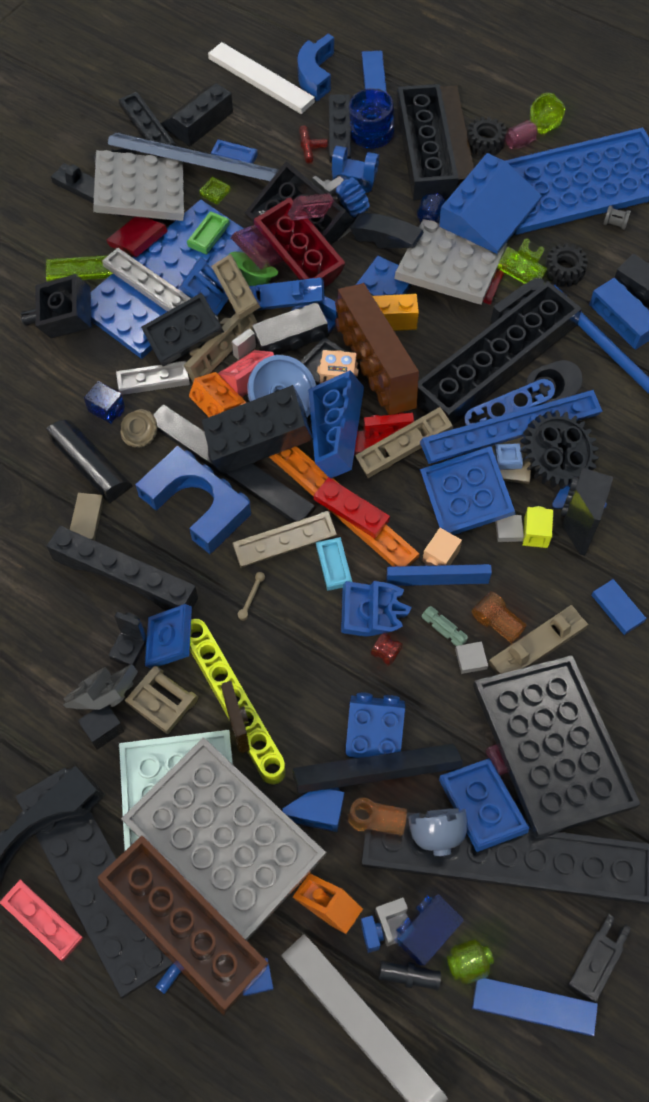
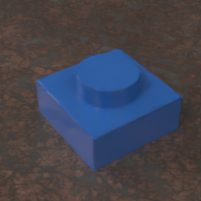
(372, 933)

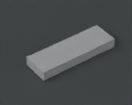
(152, 378)

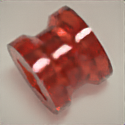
(386, 649)

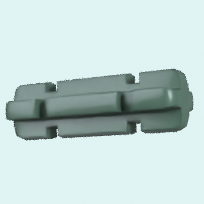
(444, 626)

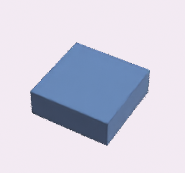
(508, 456)

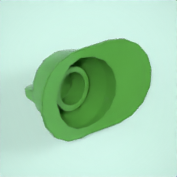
(251, 271)

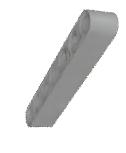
(361, 1023)

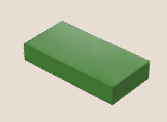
(208, 232)

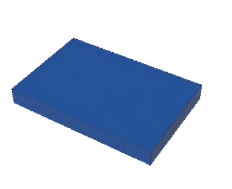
(488, 804)

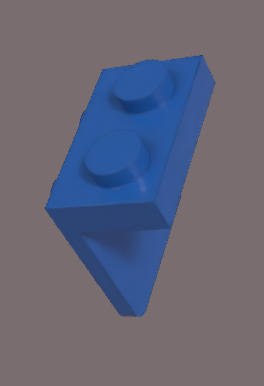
(374, 725)

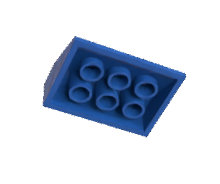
(489, 204)

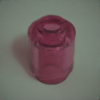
(521, 134)

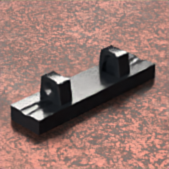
(75, 181)

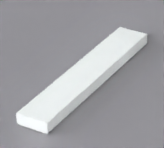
(261, 78)

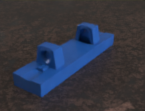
(289, 293)

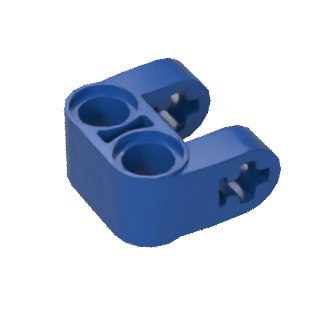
(346, 168)

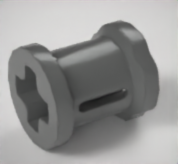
(617, 217)

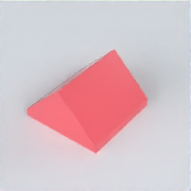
(239, 372)

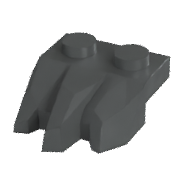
(101, 689)

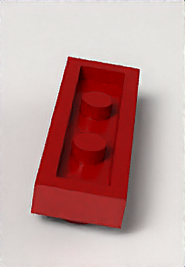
(351, 507)

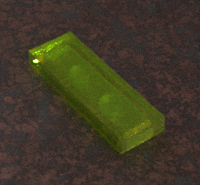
(84, 267)

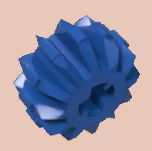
(352, 197)

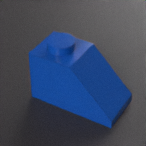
(317, 809)

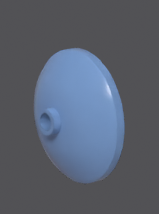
(278, 373)

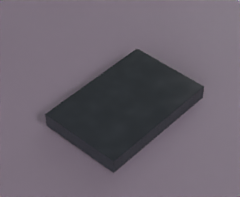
(182, 329)

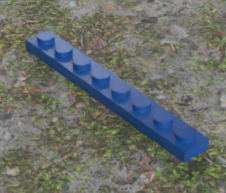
(504, 427)

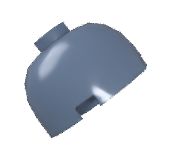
(439, 830)

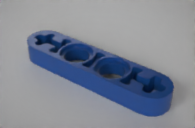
(508, 402)

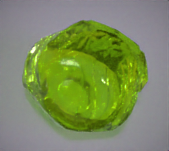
(547, 112)

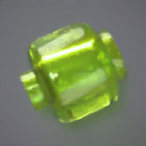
(470, 961)

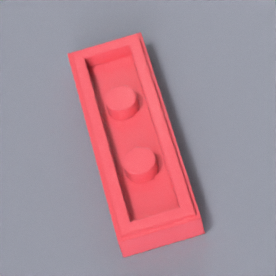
(41, 920)

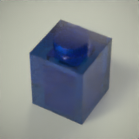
(104, 402)

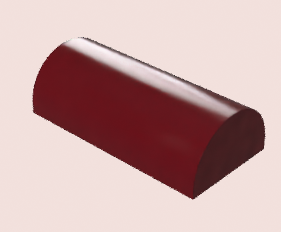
(299, 244)

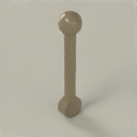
(243, 614)

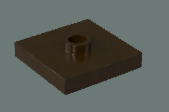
(237, 716)

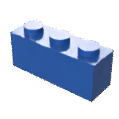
(622, 312)

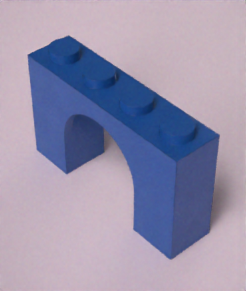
(182, 471)

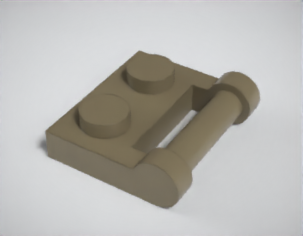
(155, 705)

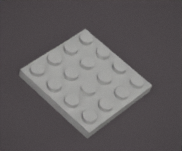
(138, 185)
(449, 264)

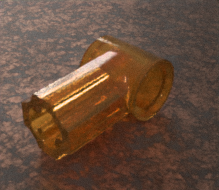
(493, 612)
(381, 817)

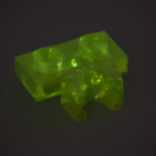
(522, 263)

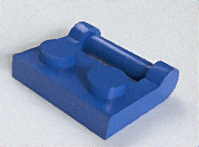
(196, 283)

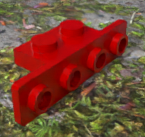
(380, 427)

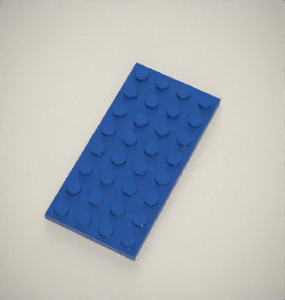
(586, 178)
(124, 310)

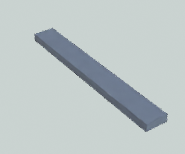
(192, 156)

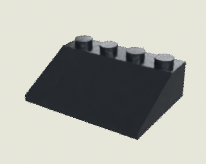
(291, 183)

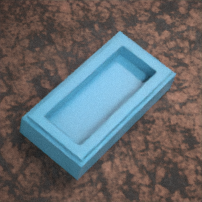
(333, 563)

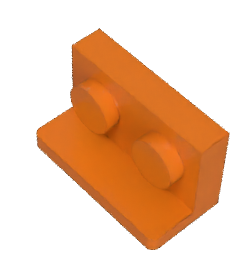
(214, 394)

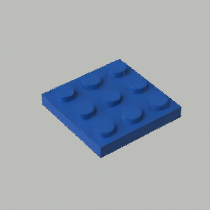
(467, 491)

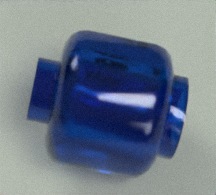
(430, 207)

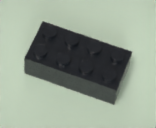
(257, 429)

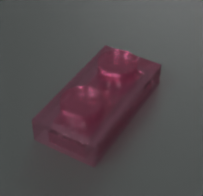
(310, 206)

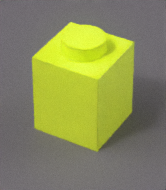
(538, 527)

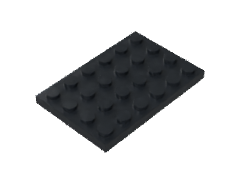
(555, 746)

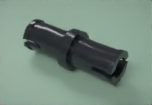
(409, 975)

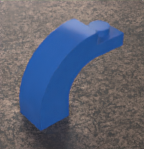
(310, 76)

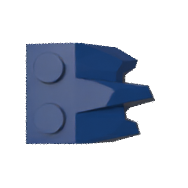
(371, 608)

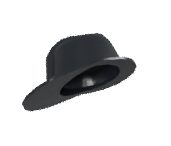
(564, 376)

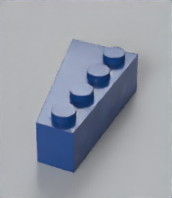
(335, 421)

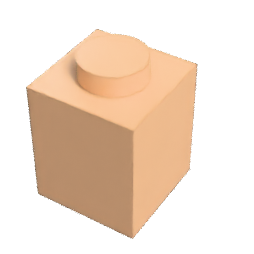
(441, 549)

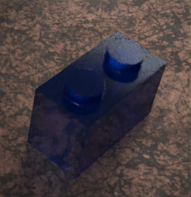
(427, 929)

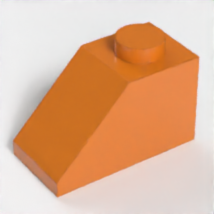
(328, 902)

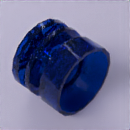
(371, 118)

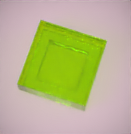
(214, 190)

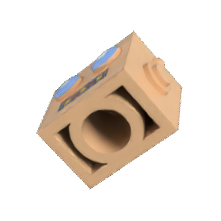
(336, 363)

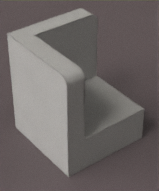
(328, 186)
(390, 917)

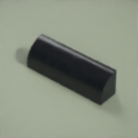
(88, 460)

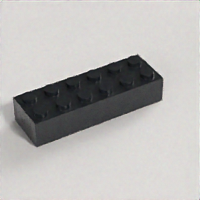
(426, 141)

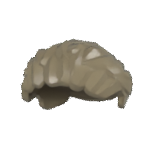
(138, 428)

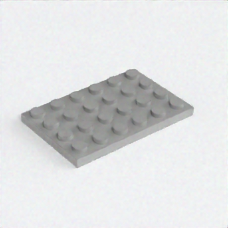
(225, 837)

